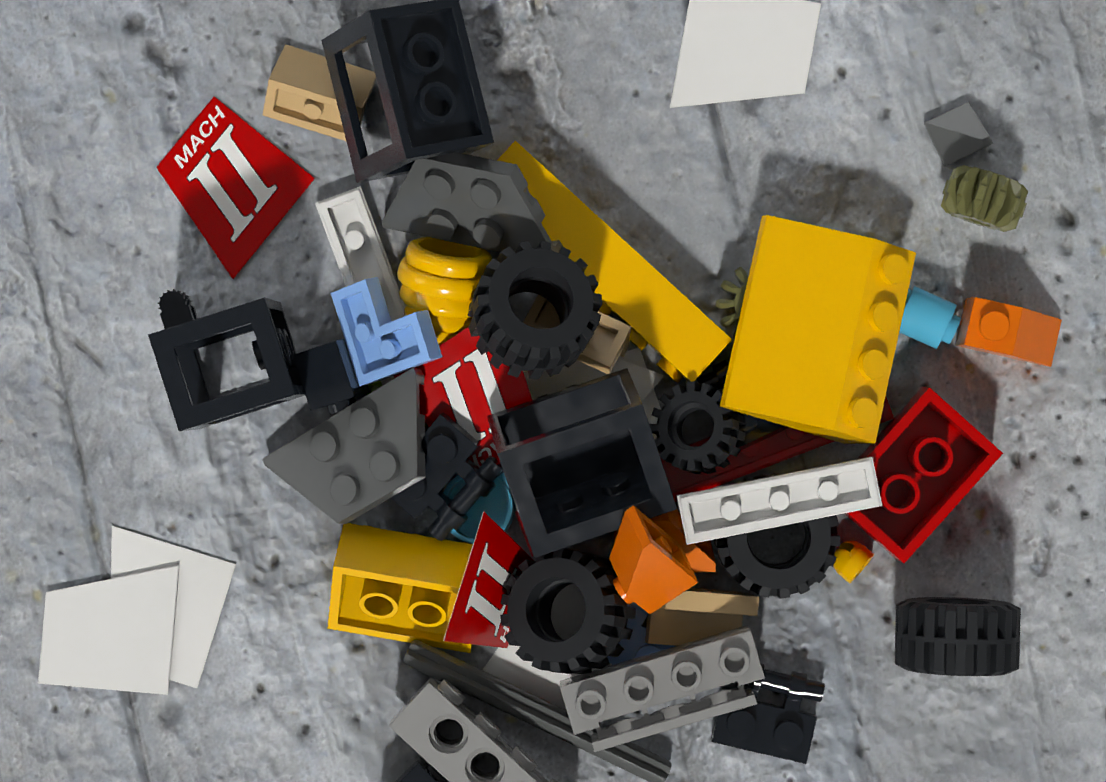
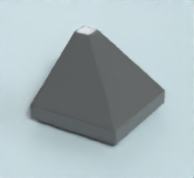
(957, 134)

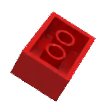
(923, 471)

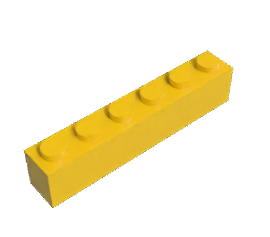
(625, 279)

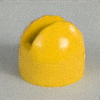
(851, 559)

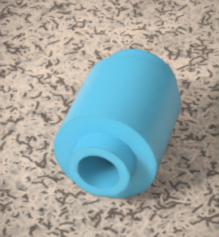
(929, 318)

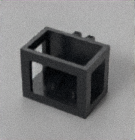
(423, 82)
(181, 371)
(580, 461)

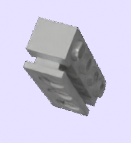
(661, 679)
(454, 758)

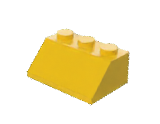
(396, 585)

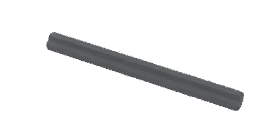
(530, 709)

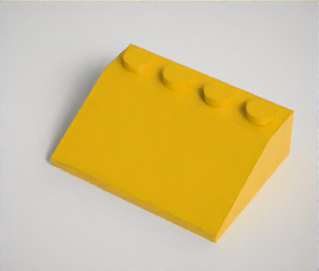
(818, 330)

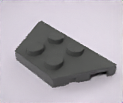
(468, 204)
(360, 452)

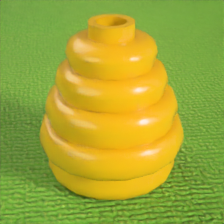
(442, 280)

